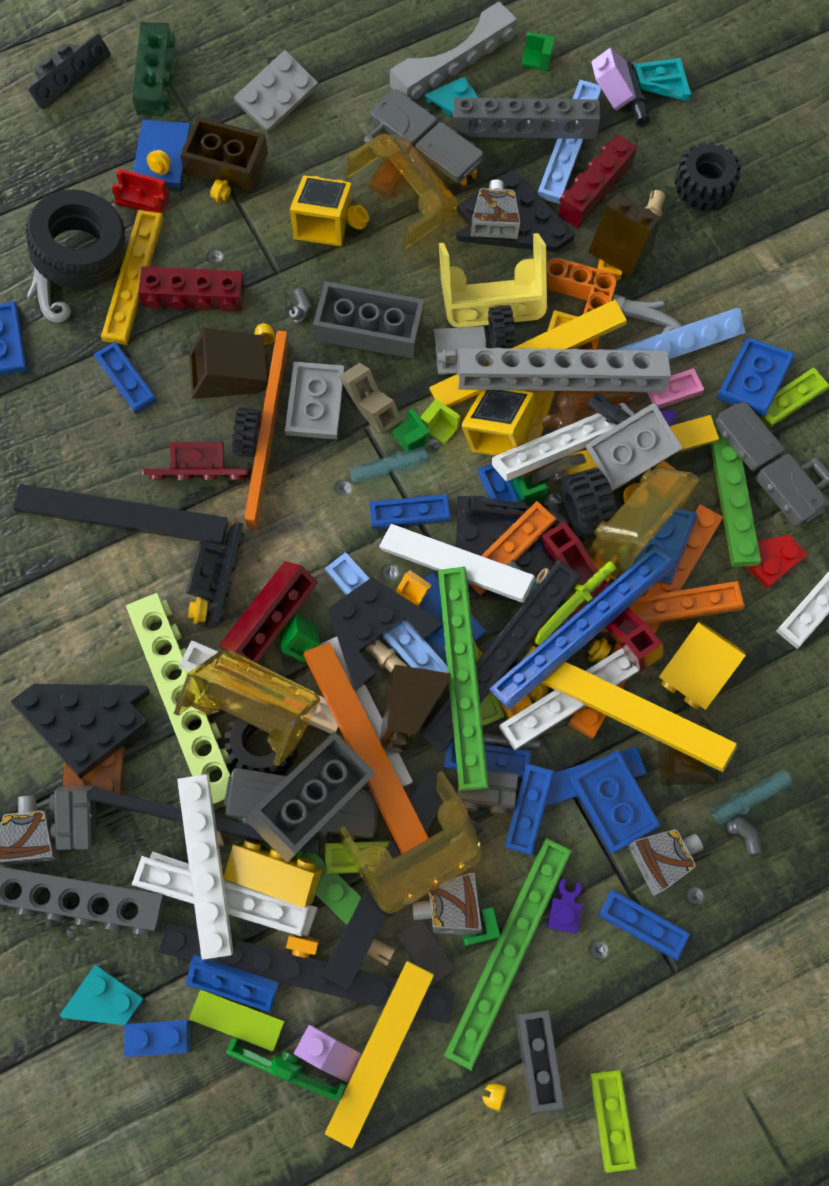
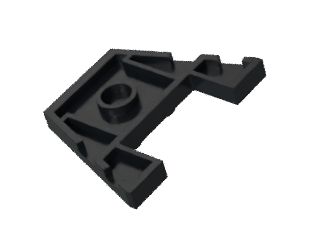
(367, 616)

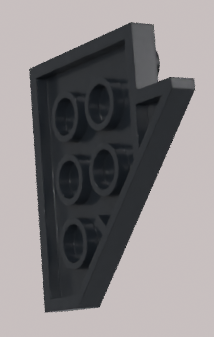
(533, 214)
(480, 531)
(83, 720)

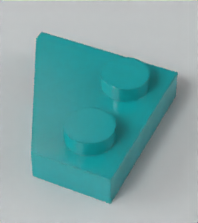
(664, 78)
(445, 95)
(103, 1000)

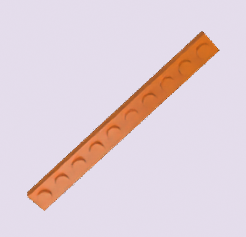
(588, 719)

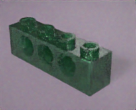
(153, 68)

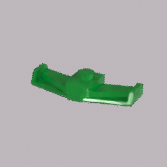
(285, 1068)

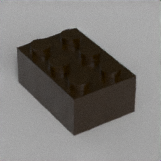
(224, 153)

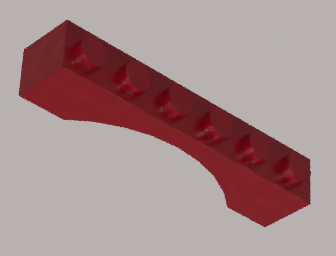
(627, 629)

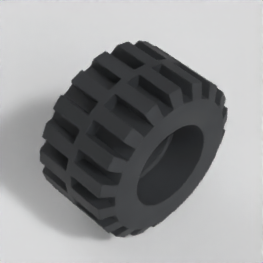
(708, 160)
(587, 501)
(236, 749)

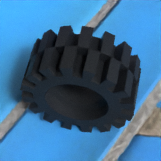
(501, 327)
(246, 431)

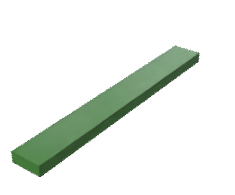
(464, 680)
(507, 954)

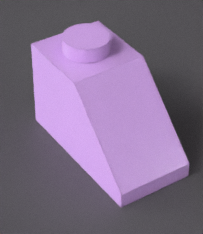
(614, 78)
(327, 1053)

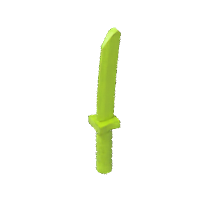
(582, 593)

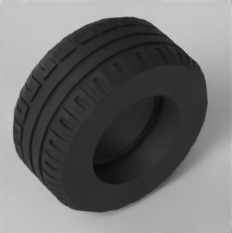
(75, 211)

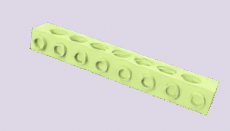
(143, 615)

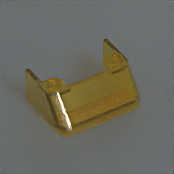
(435, 199)
(641, 518)
(253, 695)
(424, 867)

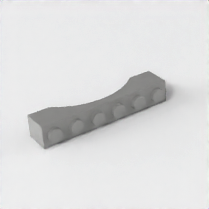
(420, 75)

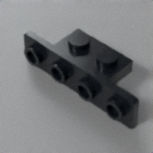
(66, 68)
(212, 573)

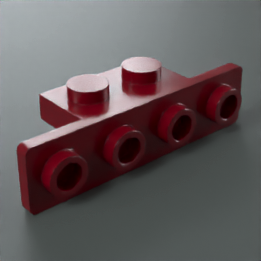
(196, 459)

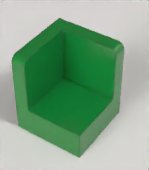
(538, 51)
(412, 432)
(530, 492)
(298, 637)
(489, 929)

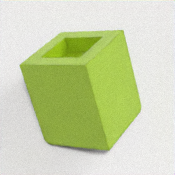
(441, 421)

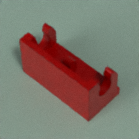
(140, 192)

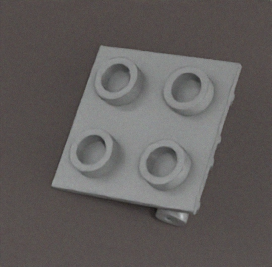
(448, 344)

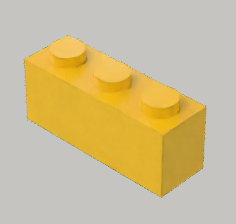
(271, 874)

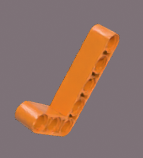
(588, 289)

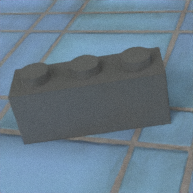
(539, 1061)

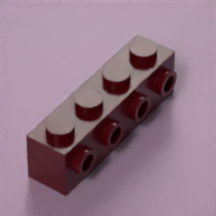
(597, 181)
(191, 288)
(270, 612)

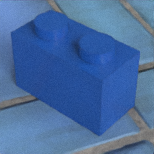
(158, 1038)

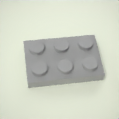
(276, 91)
(314, 400)
(633, 446)

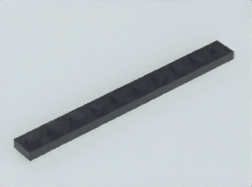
(303, 972)

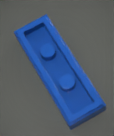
(125, 377)
(410, 511)
(497, 758)
(529, 809)
(644, 925)
(232, 983)

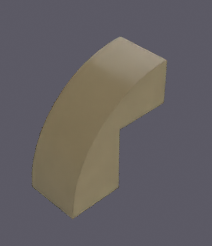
(372, 403)

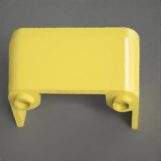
(470, 303)

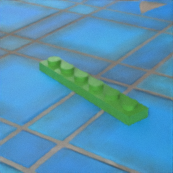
(735, 504)
(331, 888)

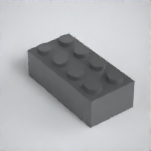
(368, 319)
(309, 796)

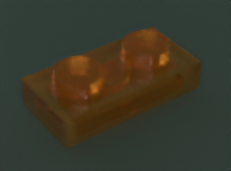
(385, 179)

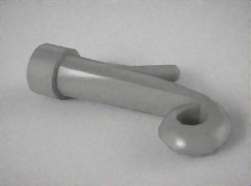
(43, 289)
(647, 312)

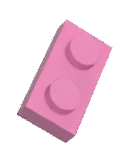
(680, 388)

